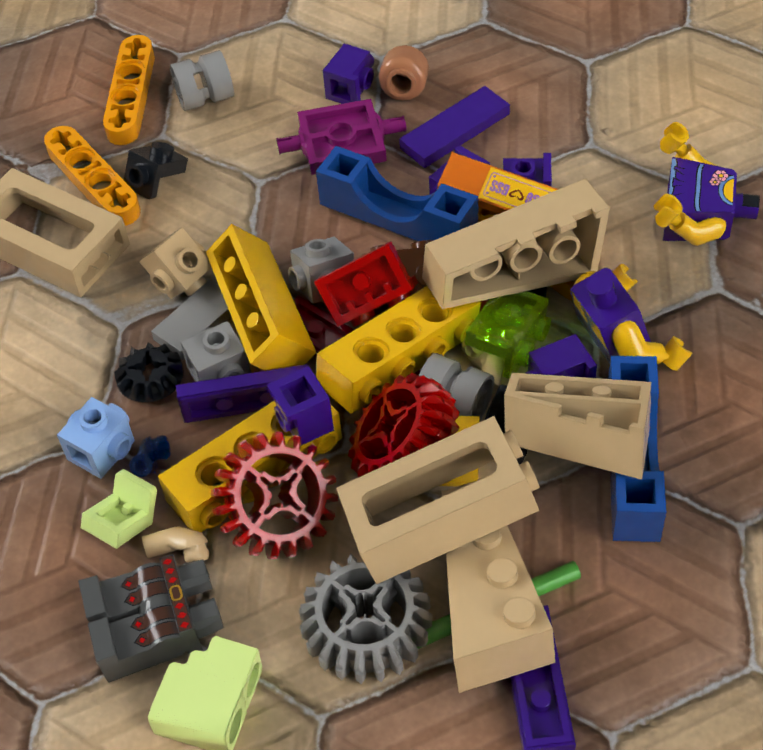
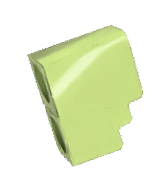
(207, 696)

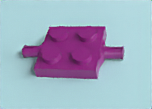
(345, 125)

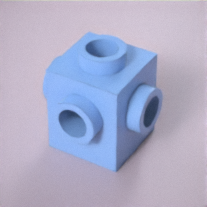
(96, 437)

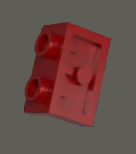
(365, 284)

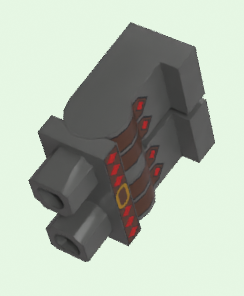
(148, 615)

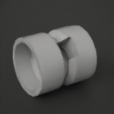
(214, 77)
(469, 388)

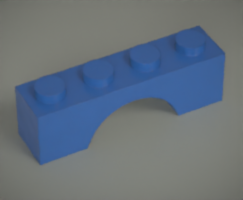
(356, 188)
(636, 503)

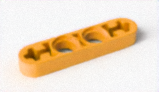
(129, 88)
(94, 173)

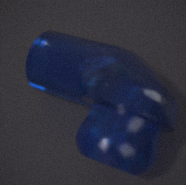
(150, 451)

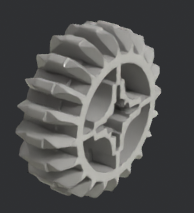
(357, 595)

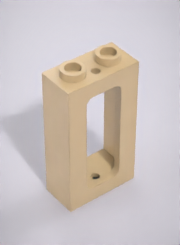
(66, 268)
(447, 520)

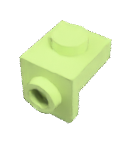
(123, 512)

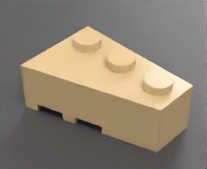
(581, 419)

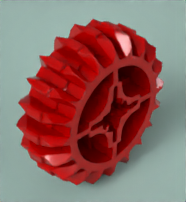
(402, 421)
(258, 483)

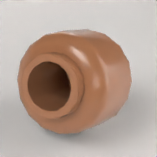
(403, 73)

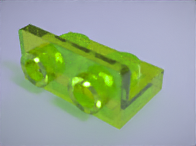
(510, 328)

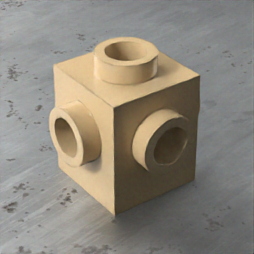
(177, 265)

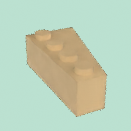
(520, 248)
(494, 612)

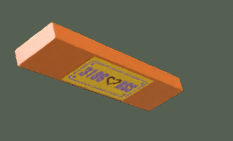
(495, 187)

